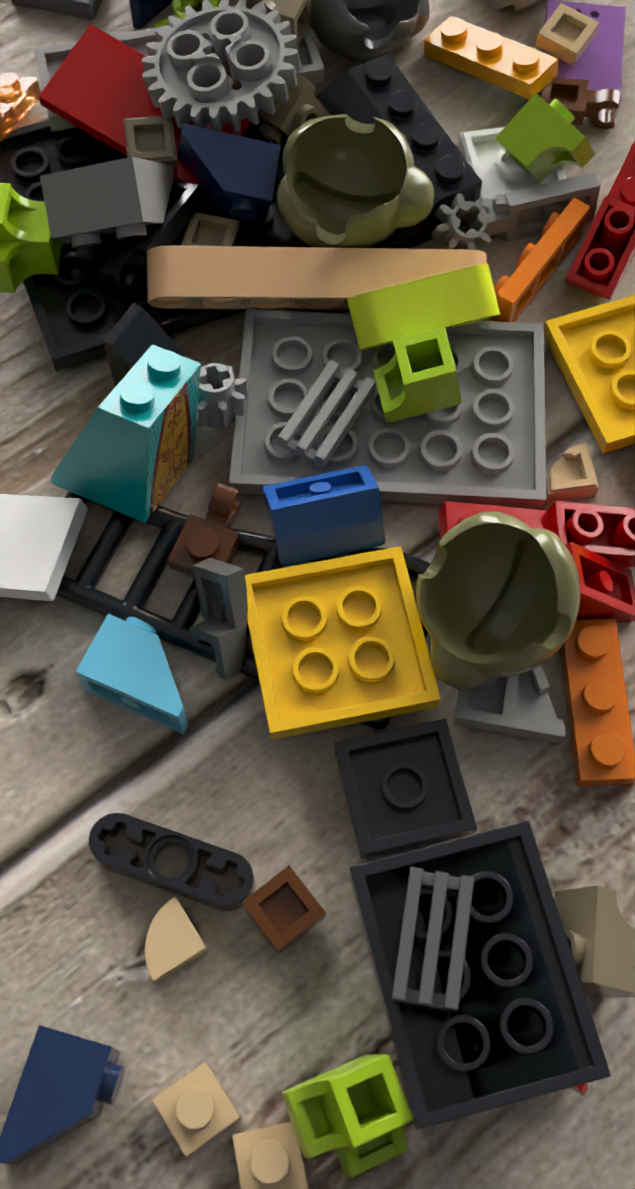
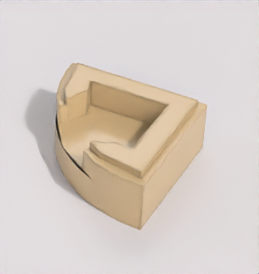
(572, 476)
(171, 941)

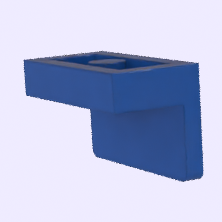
(325, 515)

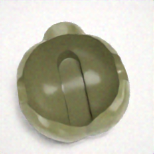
(350, 183)
(496, 599)

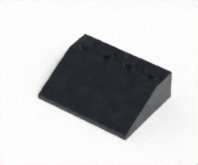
(385, 93)
(521, 999)

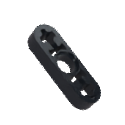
(126, 860)

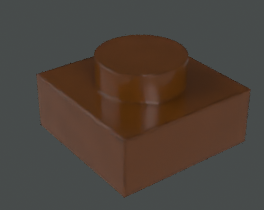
(283, 909)

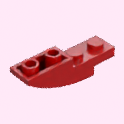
(610, 239)
(595, 527)

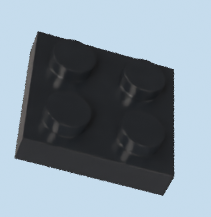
(404, 788)

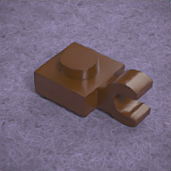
(584, 102)
(208, 536)

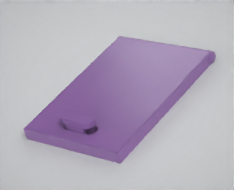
(604, 56)

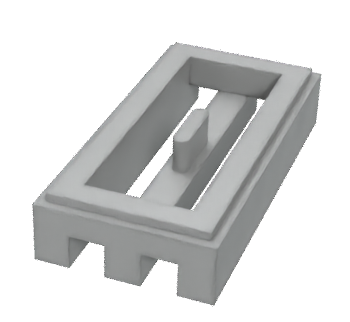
(345, 382)

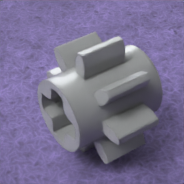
(472, 215)
(220, 396)

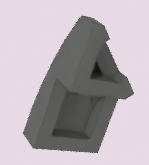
(225, 611)

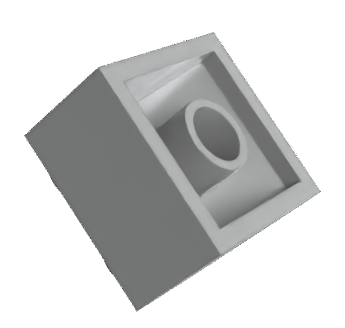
(107, 199)

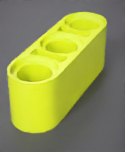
(423, 305)

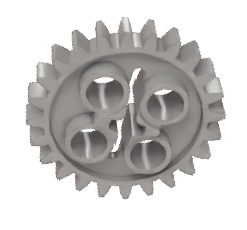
(249, 47)

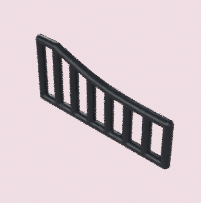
(176, 631)

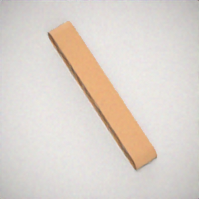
(287, 275)

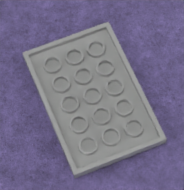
(466, 453)

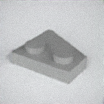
(511, 707)

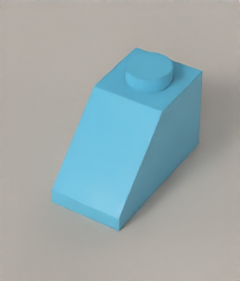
(132, 671)

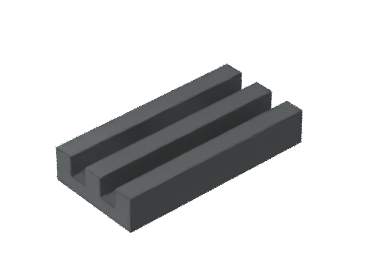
(440, 883)

